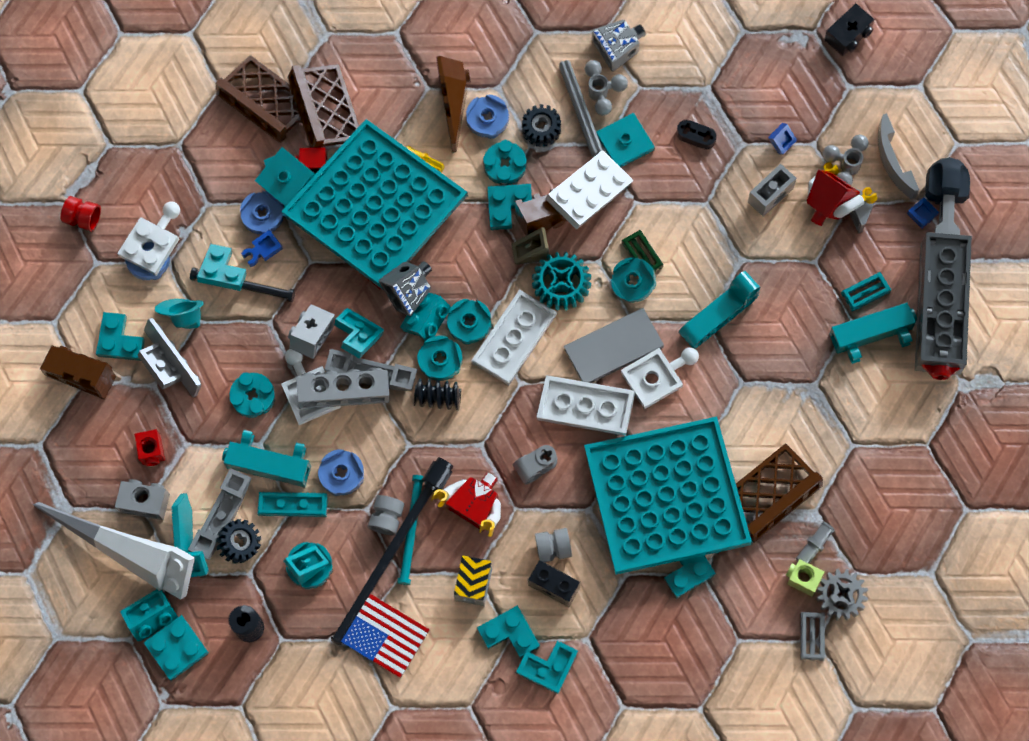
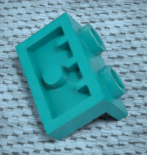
(148, 614)

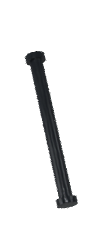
(259, 288)

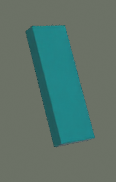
(292, 504)

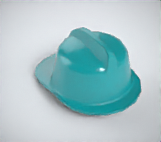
(181, 312)

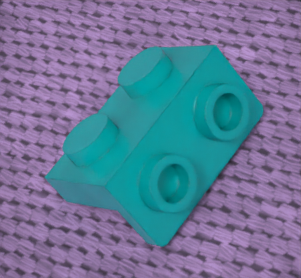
(427, 317)

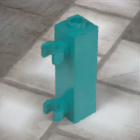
(872, 328)
(267, 463)

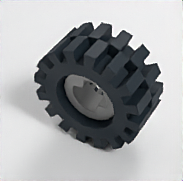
(551, 130)
(233, 550)

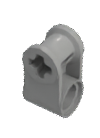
(533, 465)

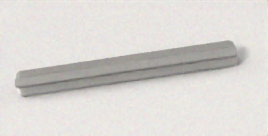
(580, 107)

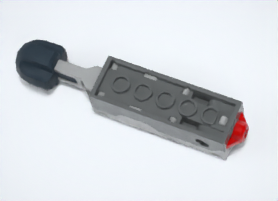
(944, 277)

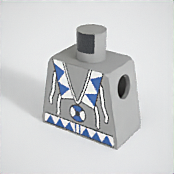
(617, 42)

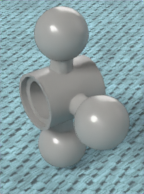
(617, 83)
(832, 153)

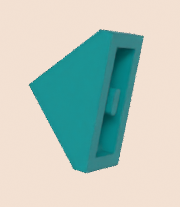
(306, 564)

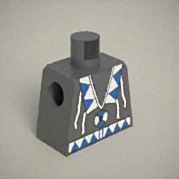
(407, 286)

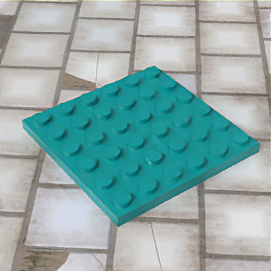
(374, 203)
(667, 495)

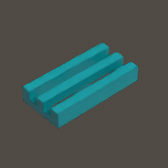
(850, 300)

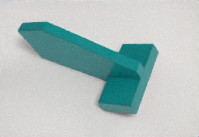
(183, 533)

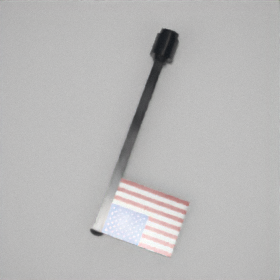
(373, 625)

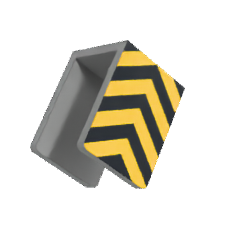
(473, 580)

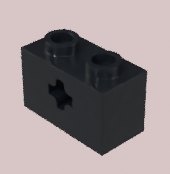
(849, 30)
(554, 583)

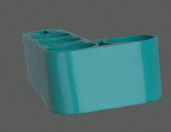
(738, 297)

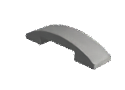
(904, 181)
(399, 376)
(224, 511)

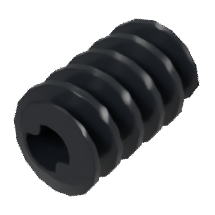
(437, 394)
(250, 618)

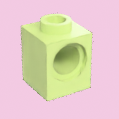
(806, 587)

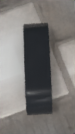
(696, 134)

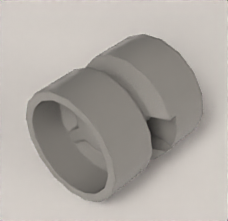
(386, 514)
(553, 545)

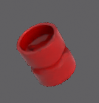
(80, 213)

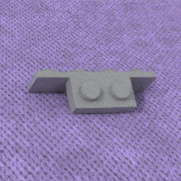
(165, 362)

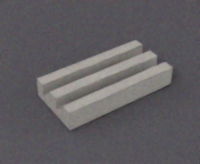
(812, 656)

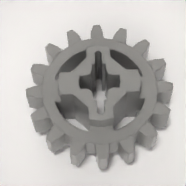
(846, 602)

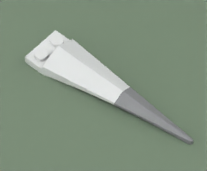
(154, 562)

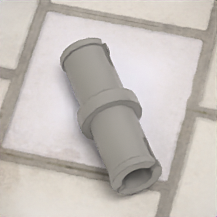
(815, 543)

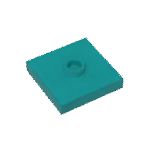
(625, 140)
(284, 176)

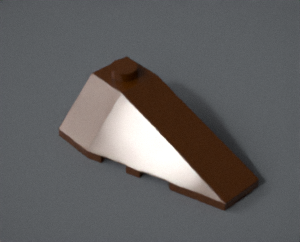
(454, 92)

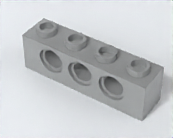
(334, 397)

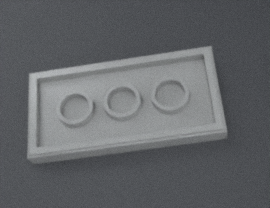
(613, 346)

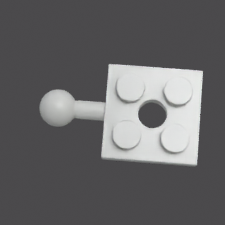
(146, 232)
(657, 364)
(290, 389)

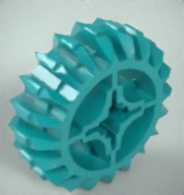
(572, 267)

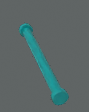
(410, 538)

